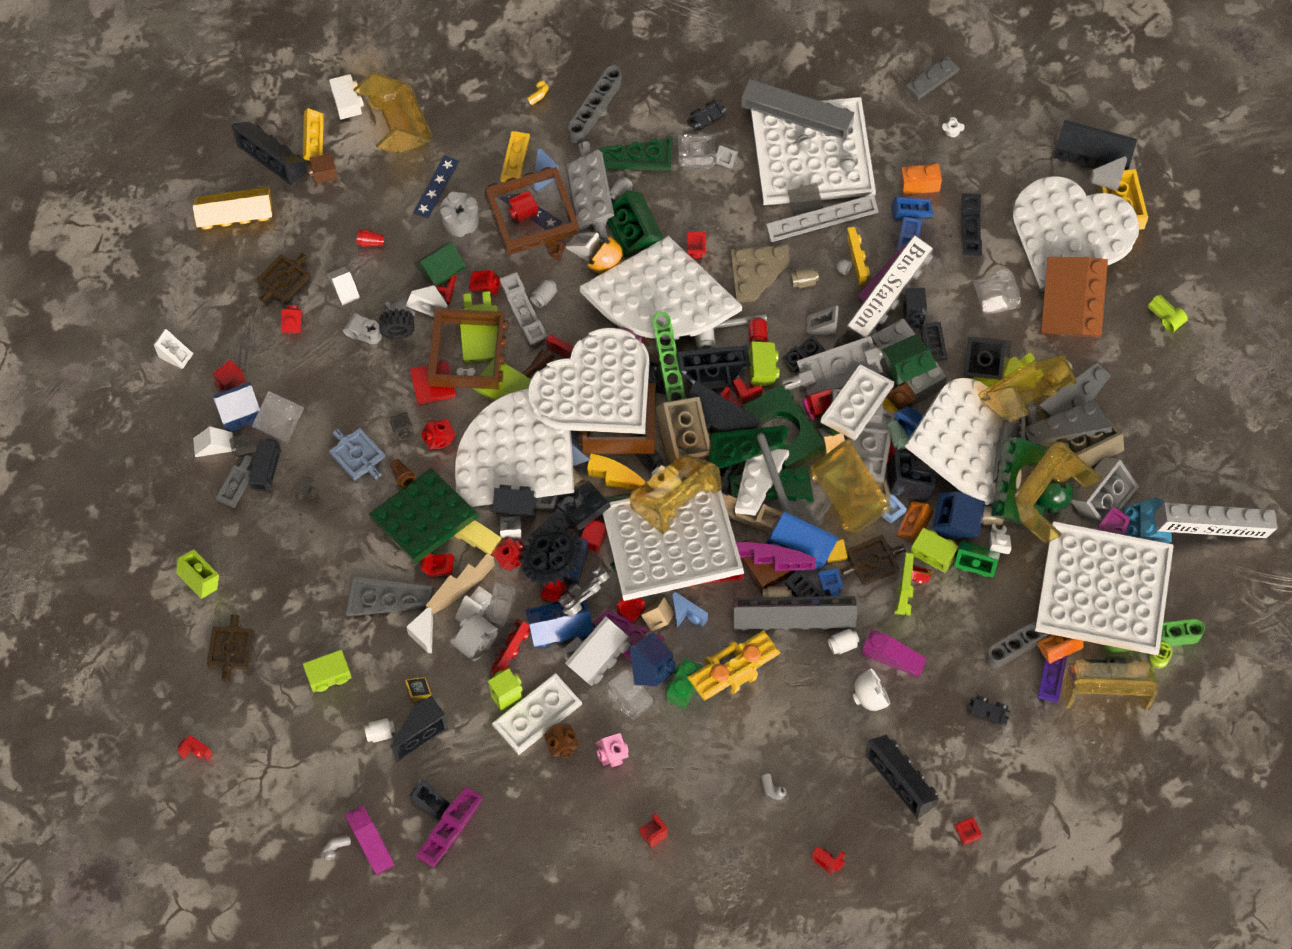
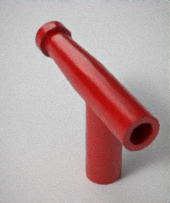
(448, 291)

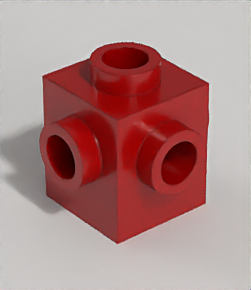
(438, 434)
(509, 553)

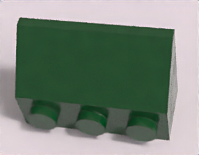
(633, 224)

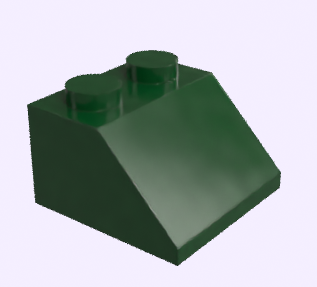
(908, 359)

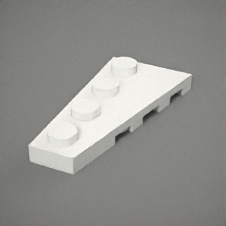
(757, 481)

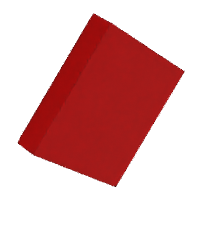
(426, 393)

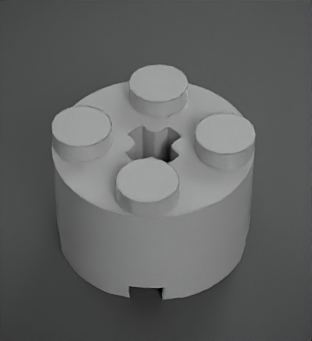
(459, 214)
(474, 636)

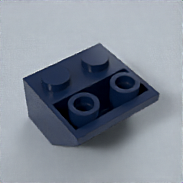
(958, 516)

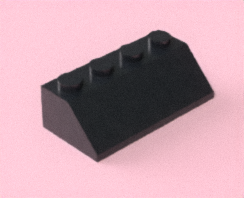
(1092, 146)
(269, 151)
(720, 413)
(901, 776)

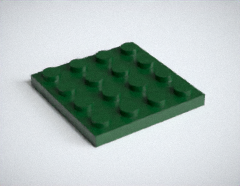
(423, 515)

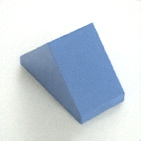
(542, 162)

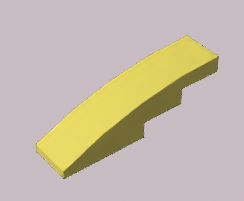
(479, 536)

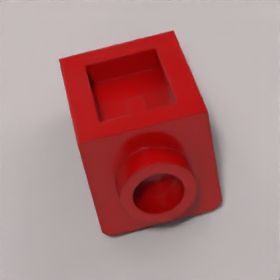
(484, 281)
(553, 592)
(195, 747)
(826, 861)

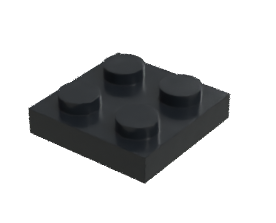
(584, 505)

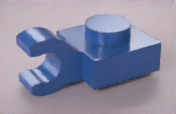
(830, 582)

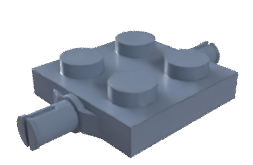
(357, 454)

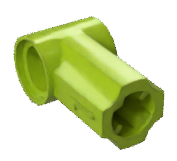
(1171, 317)

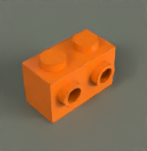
(920, 179)

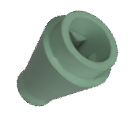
(898, 435)

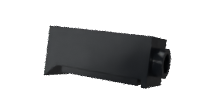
(264, 465)

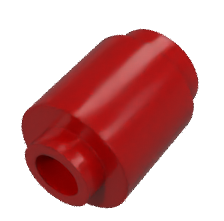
(757, 330)

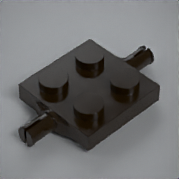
(283, 278)
(873, 560)
(230, 648)

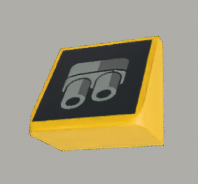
(418, 688)

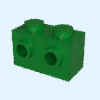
(977, 559)
(680, 689)

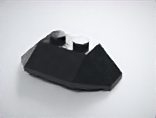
(714, 367)

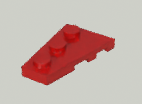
(512, 649)

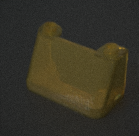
(850, 487)
(672, 488)

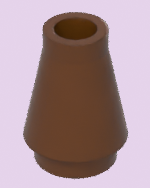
(402, 473)

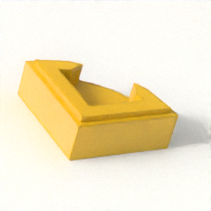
(838, 552)

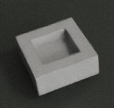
(726, 156)

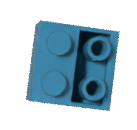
(1143, 523)

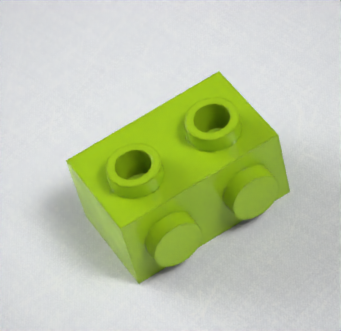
(763, 363)
(934, 550)
(197, 574)
(327, 671)
(505, 689)

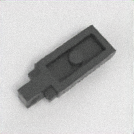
(236, 482)

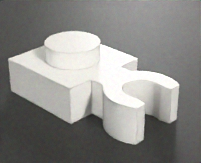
(999, 541)

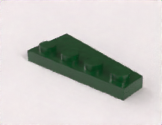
(640, 156)
(741, 445)
(794, 481)

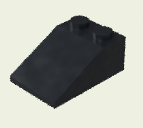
(420, 727)

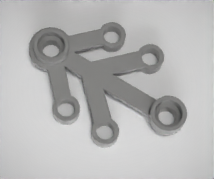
(573, 606)

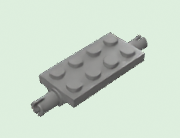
(590, 190)
(836, 366)
(875, 442)

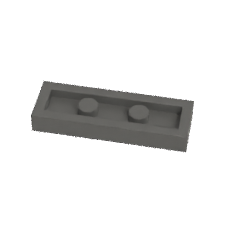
(932, 78)

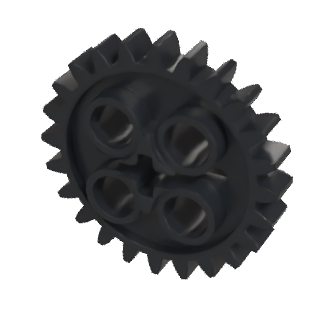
(551, 555)

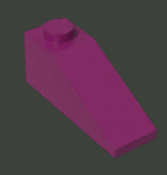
(893, 653)
(369, 839)

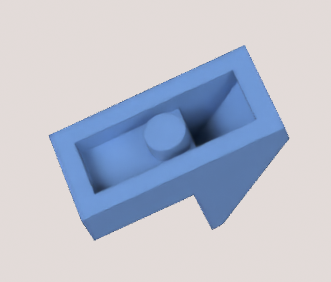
(683, 608)

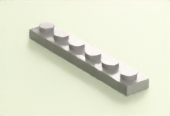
(821, 218)

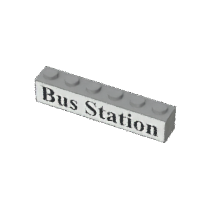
(890, 288)
(1215, 520)

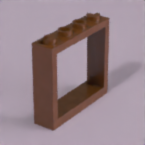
(539, 238)
(466, 317)
(625, 445)

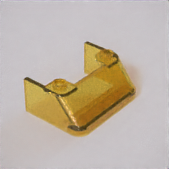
(400, 111)
(1026, 384)
(1056, 464)
(1111, 679)

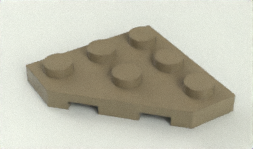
(757, 269)

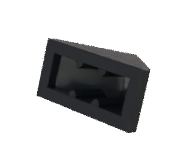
(428, 800)

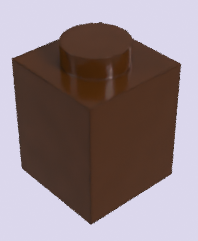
(322, 168)

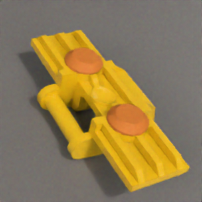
(738, 670)

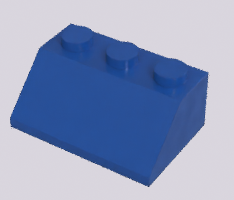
(803, 537)
(551, 625)

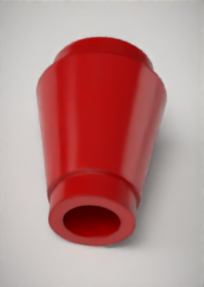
(369, 238)

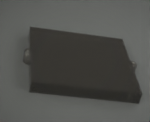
(805, 199)

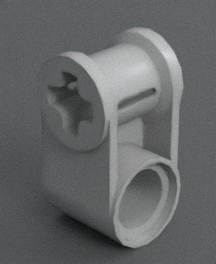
(362, 329)

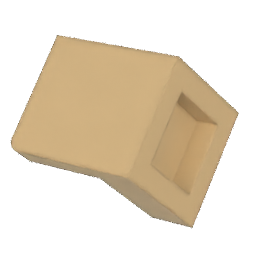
(657, 614)

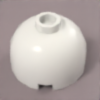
(870, 692)

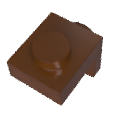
(901, 395)

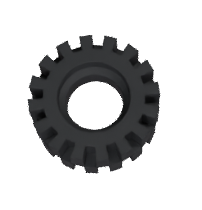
(396, 324)

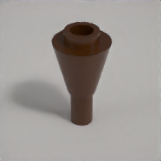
(540, 362)

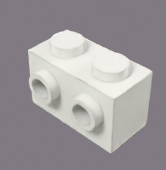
(345, 98)

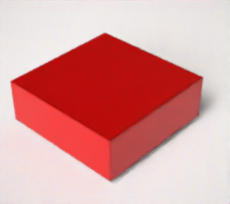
(967, 830)

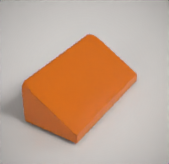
(914, 521)
(1057, 647)

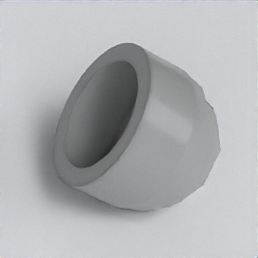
(805, 144)
(847, 163)
(844, 266)

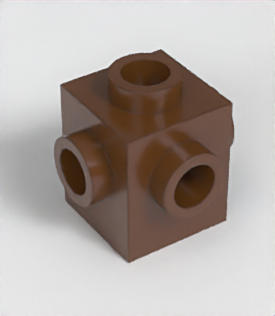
(561, 740)

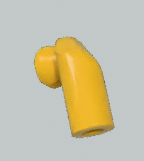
(540, 93)

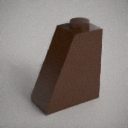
(763, 574)

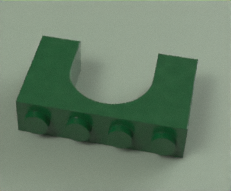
(780, 404)
(1015, 455)

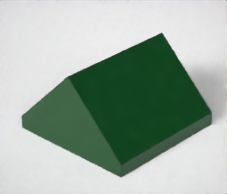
(441, 264)

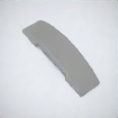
(522, 308)

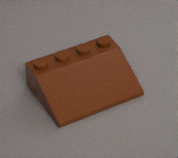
(1074, 296)

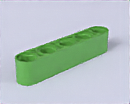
(662, 350)
(1182, 628)

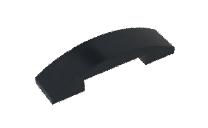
(971, 225)

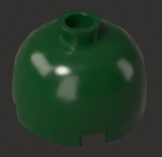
(1056, 497)

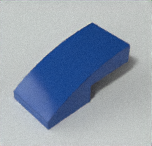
(909, 228)

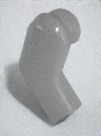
(771, 790)
(333, 844)

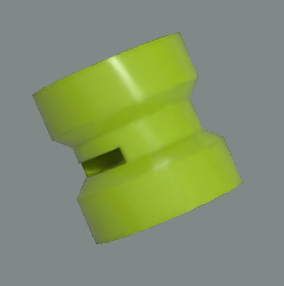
(1162, 659)

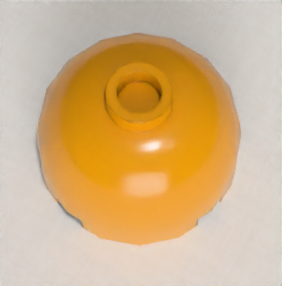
(606, 257)

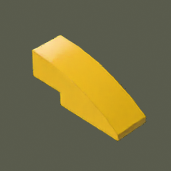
(614, 473)

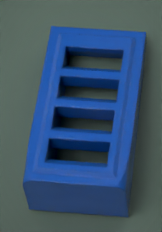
(900, 204)

